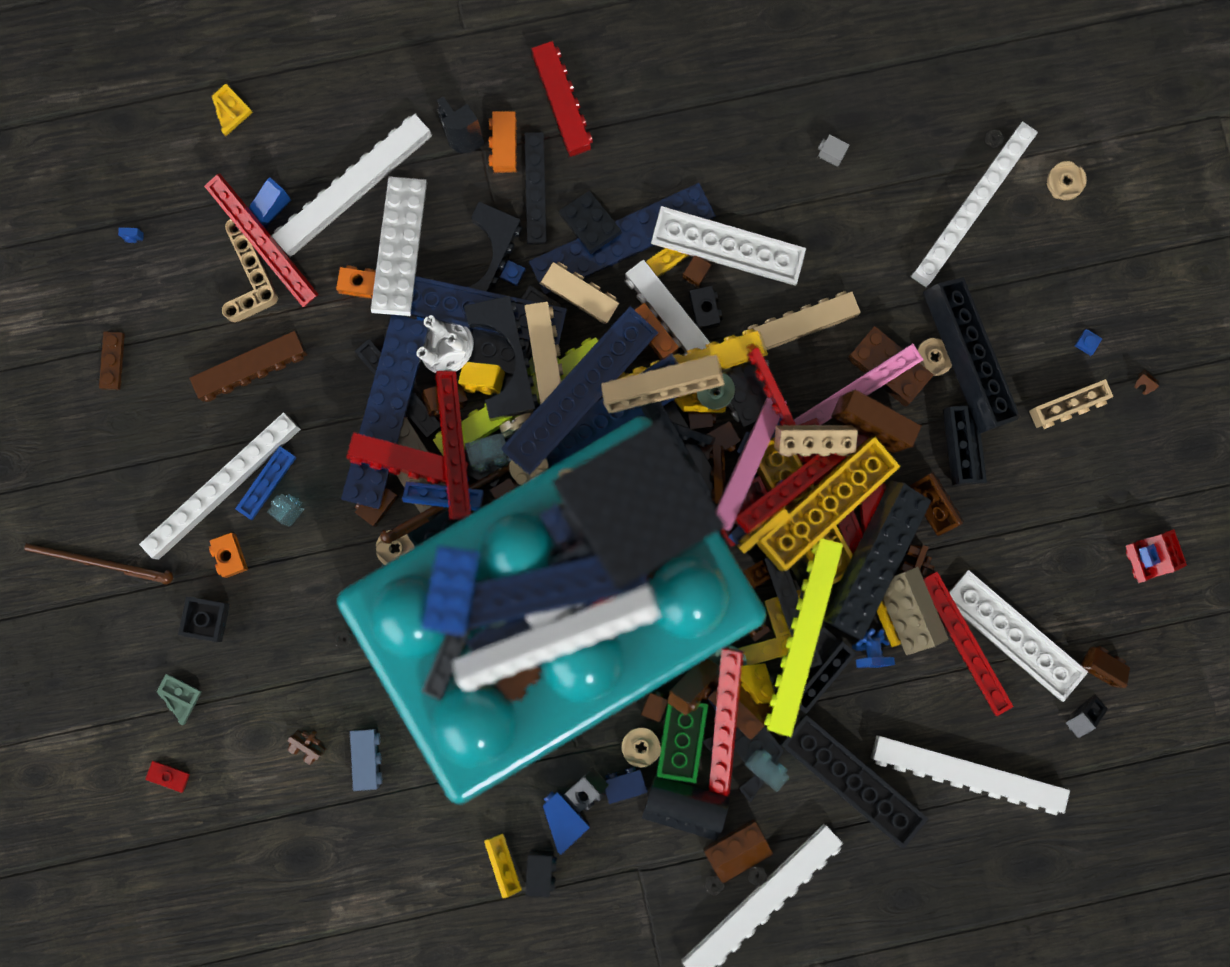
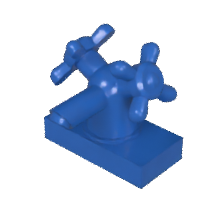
(873, 649)

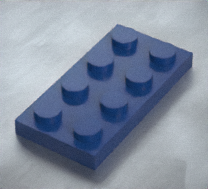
(451, 590)

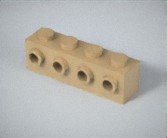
(1071, 403)
(815, 439)

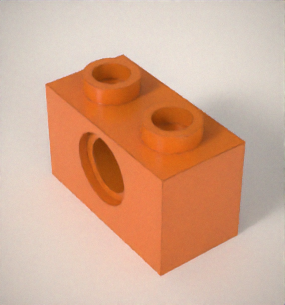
(347, 279)
(237, 561)

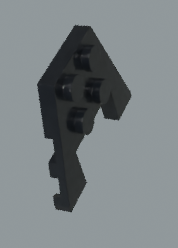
(745, 748)

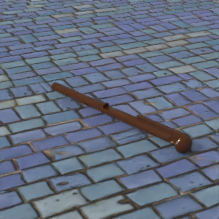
(420, 519)
(165, 578)

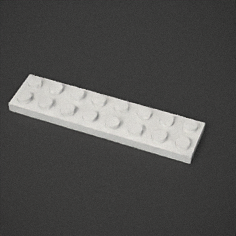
(728, 245)
(399, 246)
(1016, 636)

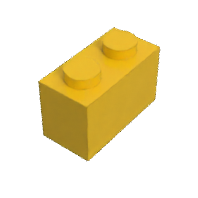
(482, 378)

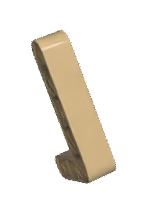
(252, 272)

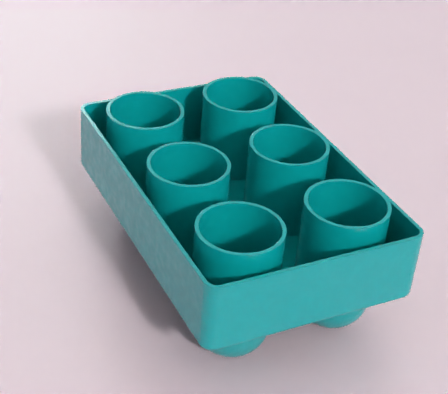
(480, 733)

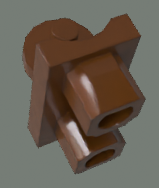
(918, 553)
(306, 743)

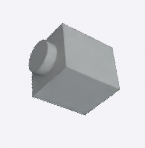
(833, 150)

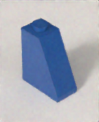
(269, 202)
(563, 821)

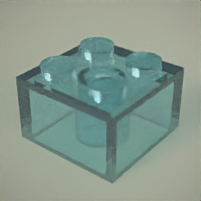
(487, 452)

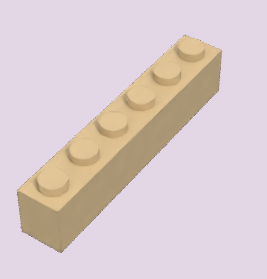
(808, 320)
(544, 348)
(662, 384)

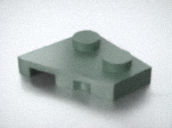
(178, 697)

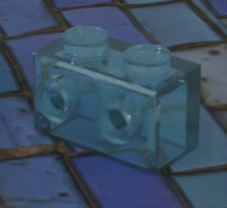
(286, 509)
(770, 773)

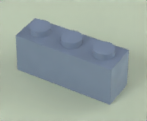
(365, 759)

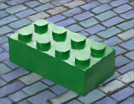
(681, 744)

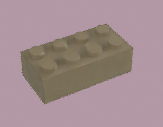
(913, 612)

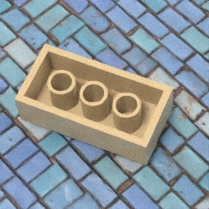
(579, 293)

